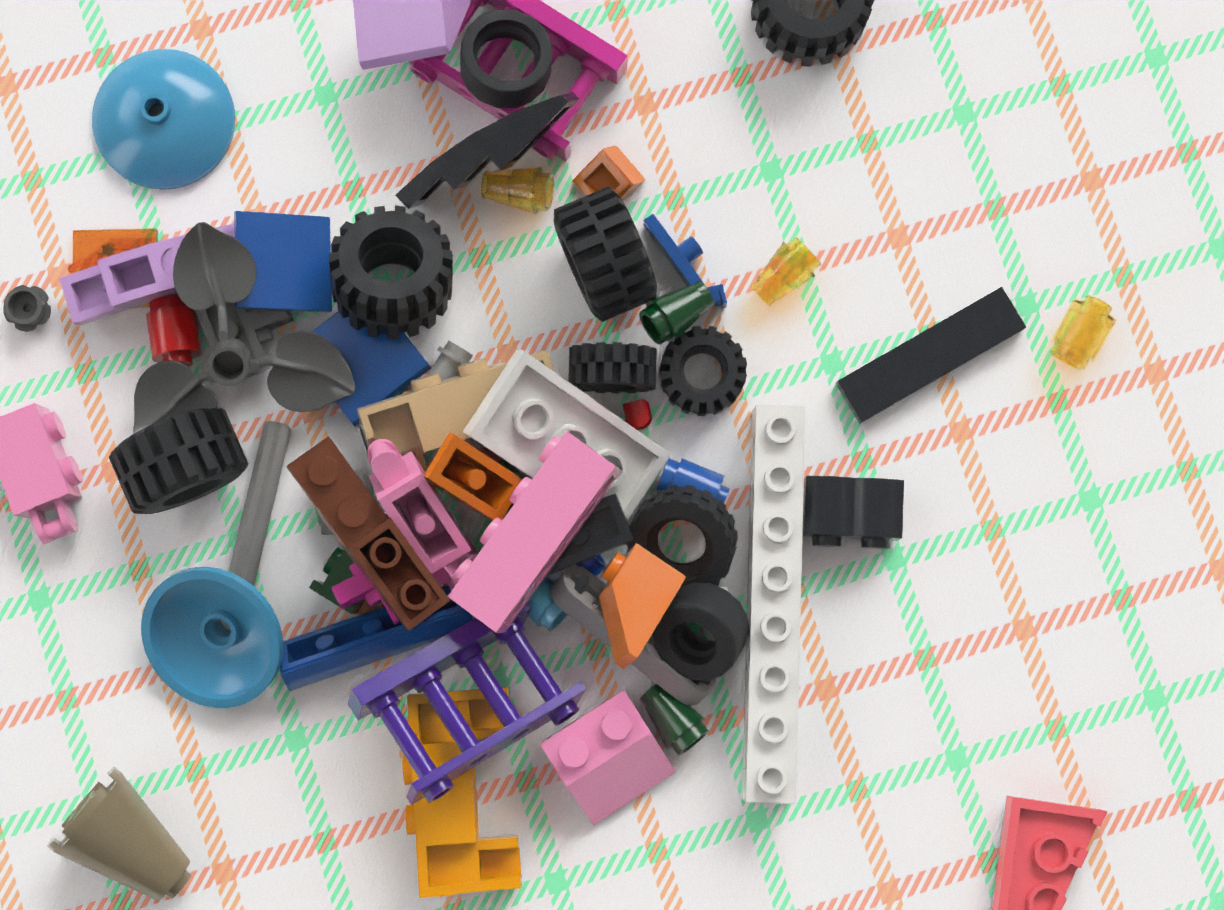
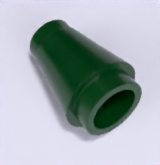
(675, 312)
(676, 723)

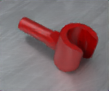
(637, 414)

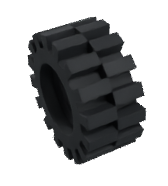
(612, 367)
(703, 400)

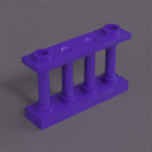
(423, 672)

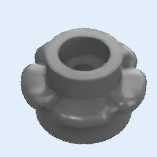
(14, 307)

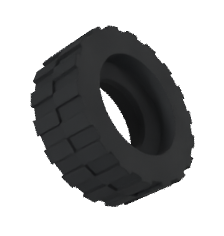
(699, 509)

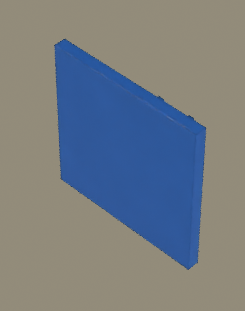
(289, 260)

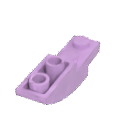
(123, 280)

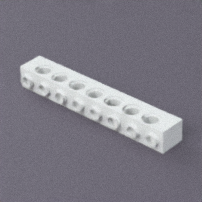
(773, 604)

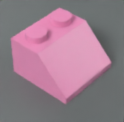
(607, 757)

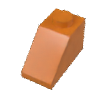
(472, 478)
(635, 600)

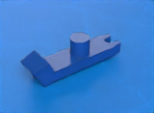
(681, 256)

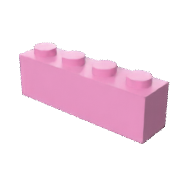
(533, 533)

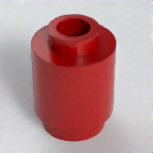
(172, 330)

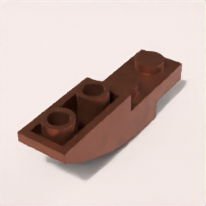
(367, 534)

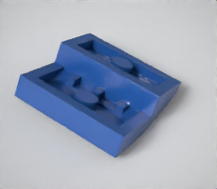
(377, 364)

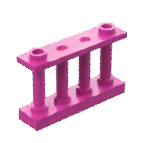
(597, 59)

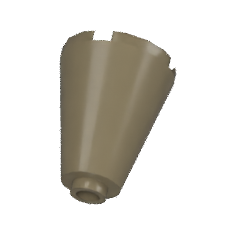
(123, 840)

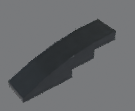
(499, 142)

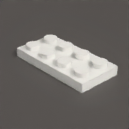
(536, 404)

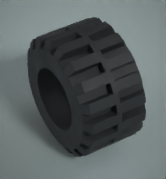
(810, 37)
(383, 240)
(605, 253)
(178, 460)

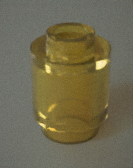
(1082, 332)

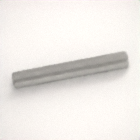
(260, 500)

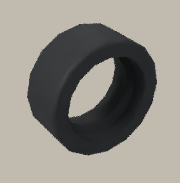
(505, 25)

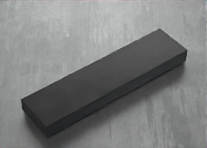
(930, 355)

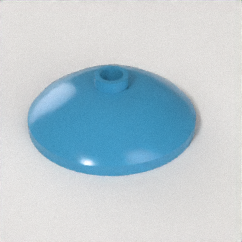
(182, 140)
(197, 652)

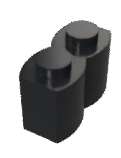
(853, 509)

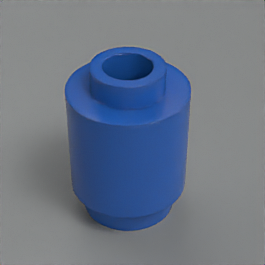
(689, 473)

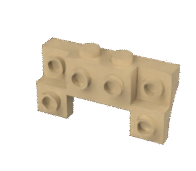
(434, 407)

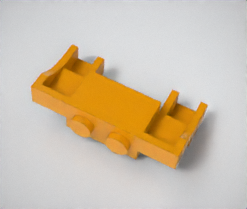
(447, 830)

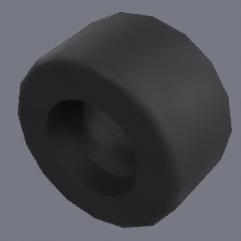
(716, 612)

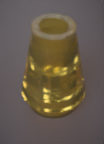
(519, 188)
(786, 271)

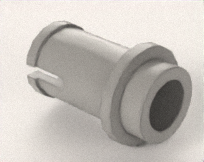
(449, 360)

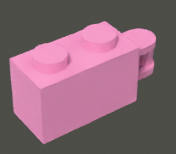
(37, 471)
(415, 506)

